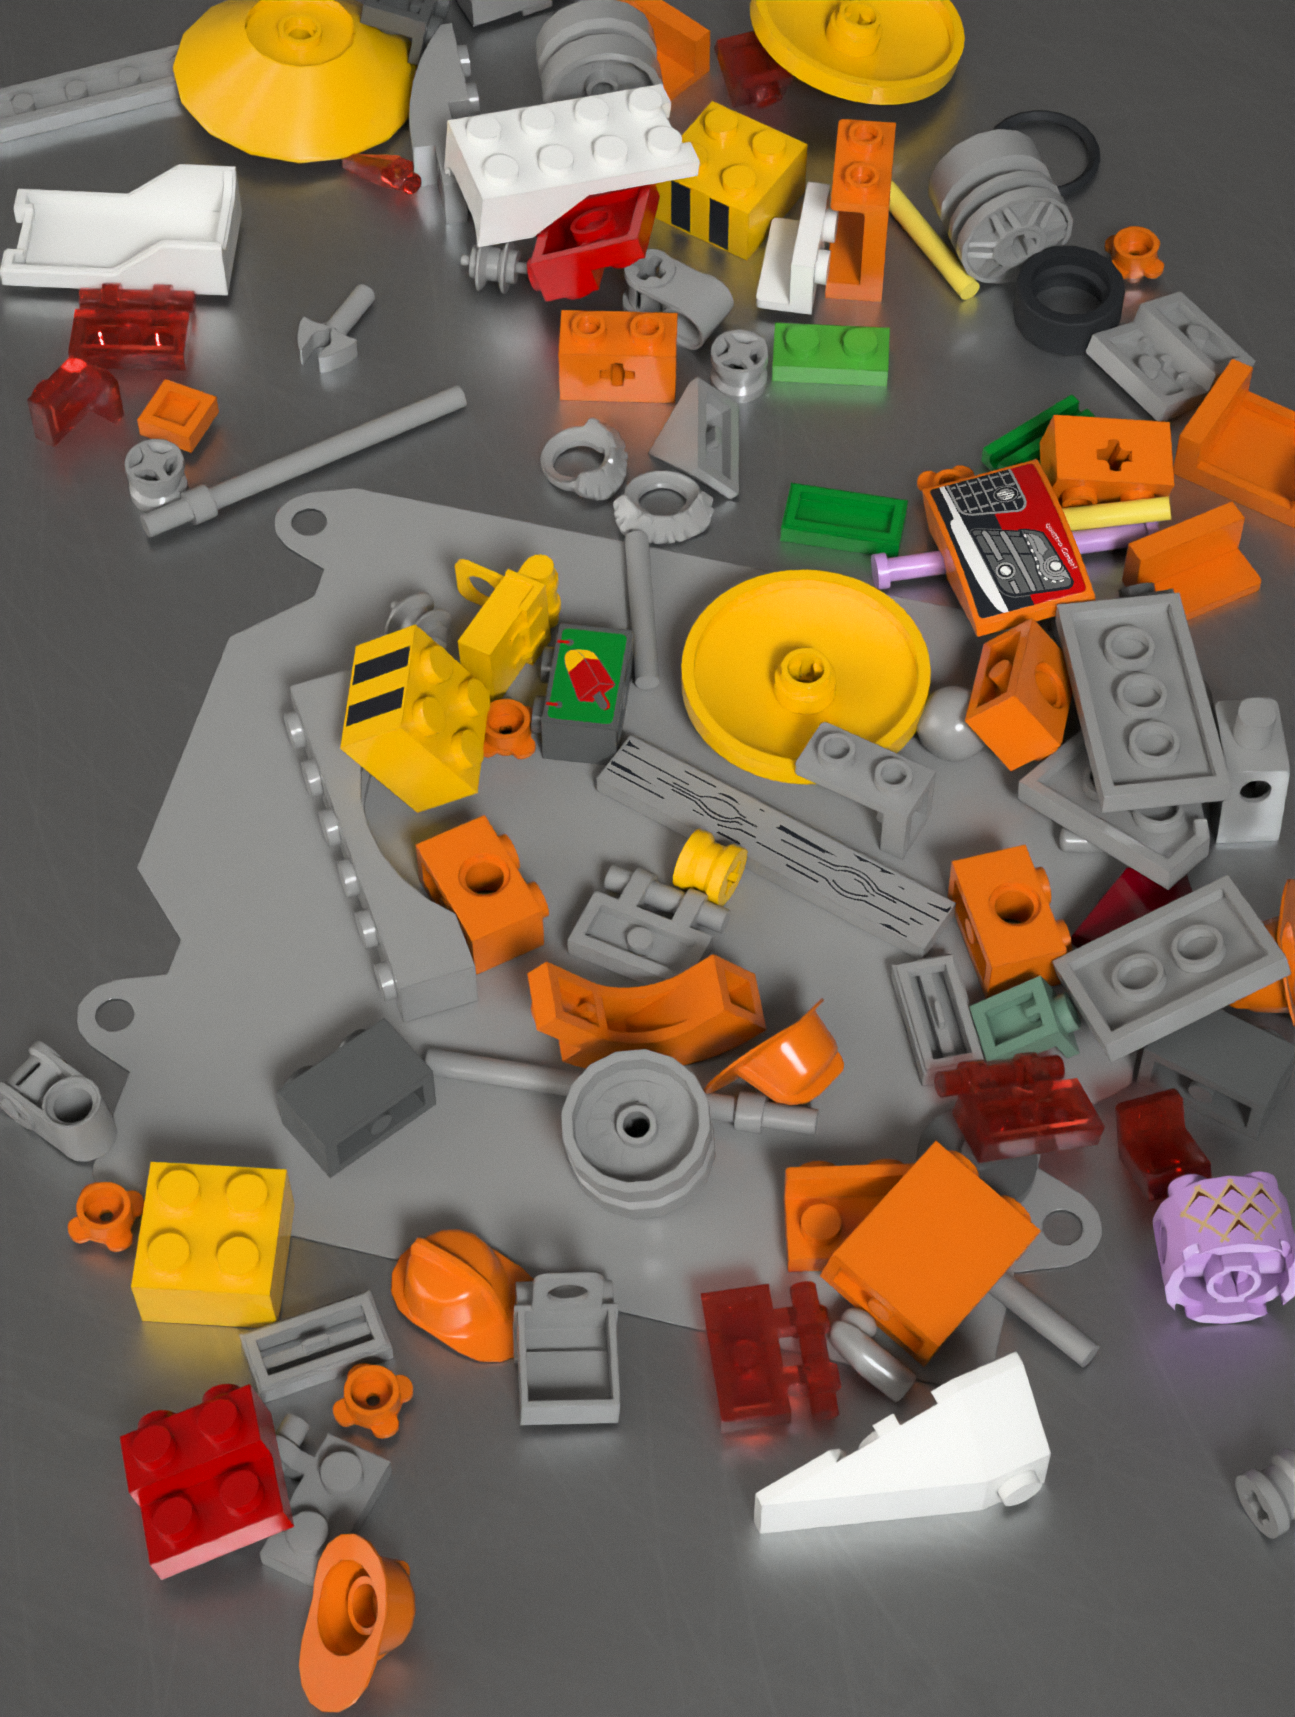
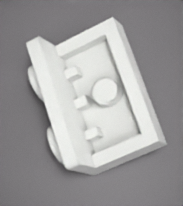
(797, 256)

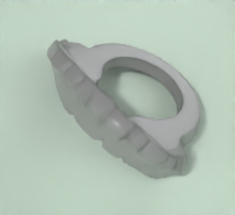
(594, 484)
(687, 523)

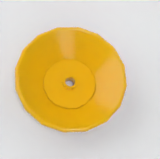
(294, 78)

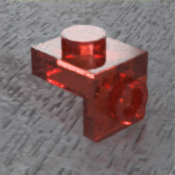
(750, 71)
(69, 396)
(1156, 1143)

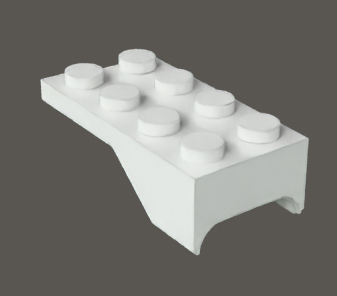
(543, 159)
(164, 232)

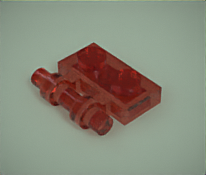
(133, 327)
(1019, 1107)
(747, 1356)

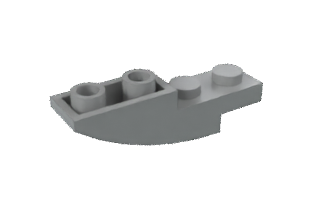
(438, 96)

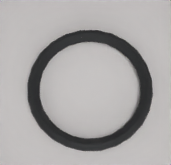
(1074, 125)

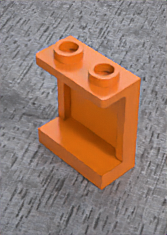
(863, 200)
(1241, 447)
(930, 1251)

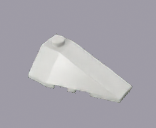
(956, 1457)

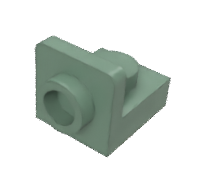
(1026, 1020)

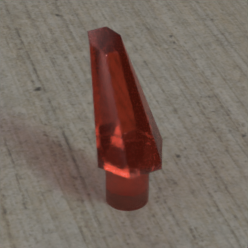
(385, 170)

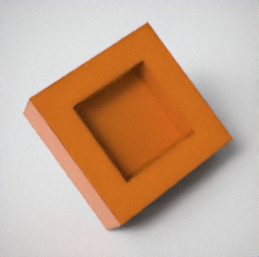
(178, 415)

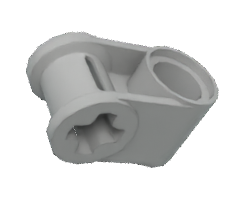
(695, 296)
(50, 1096)

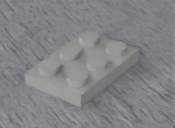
(1171, 968)

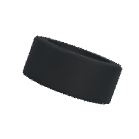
(1073, 268)

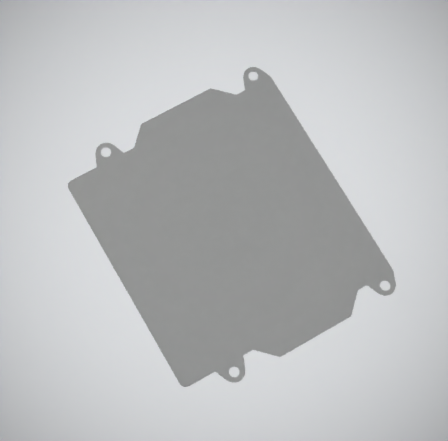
(281, 977)

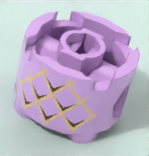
(1225, 1246)

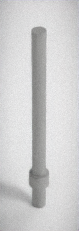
(203, 502)
(747, 1111)

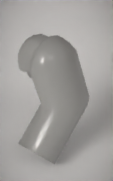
(853, 1342)

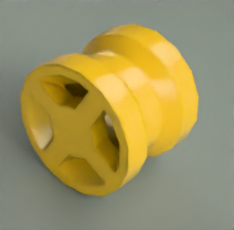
(709, 867)

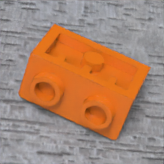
(829, 1203)

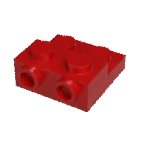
(592, 235)
(206, 1478)

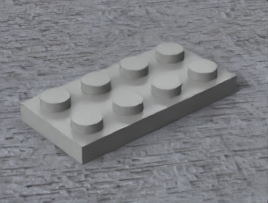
(1142, 703)

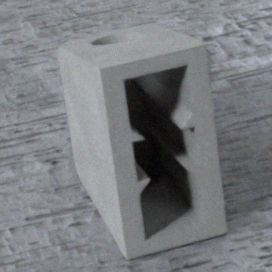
(1256, 753)

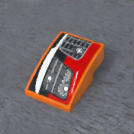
(1006, 546)

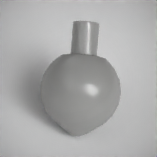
(944, 727)

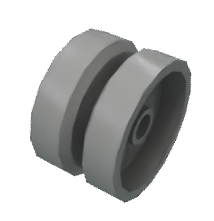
(596, 51)
(633, 1095)

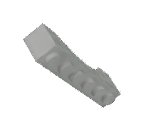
(417, 940)

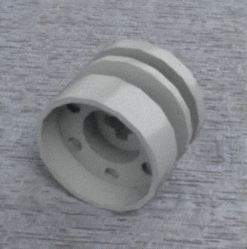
(998, 204)

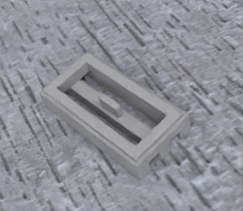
(923, 969)
(323, 1368)

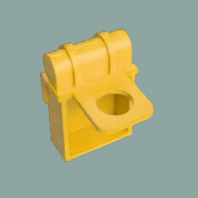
(512, 621)

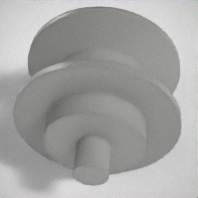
(495, 264)
(419, 610)

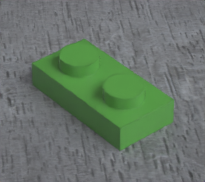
(830, 354)

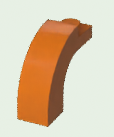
(682, 1017)

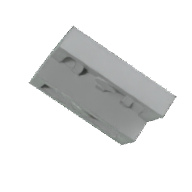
(1166, 355)

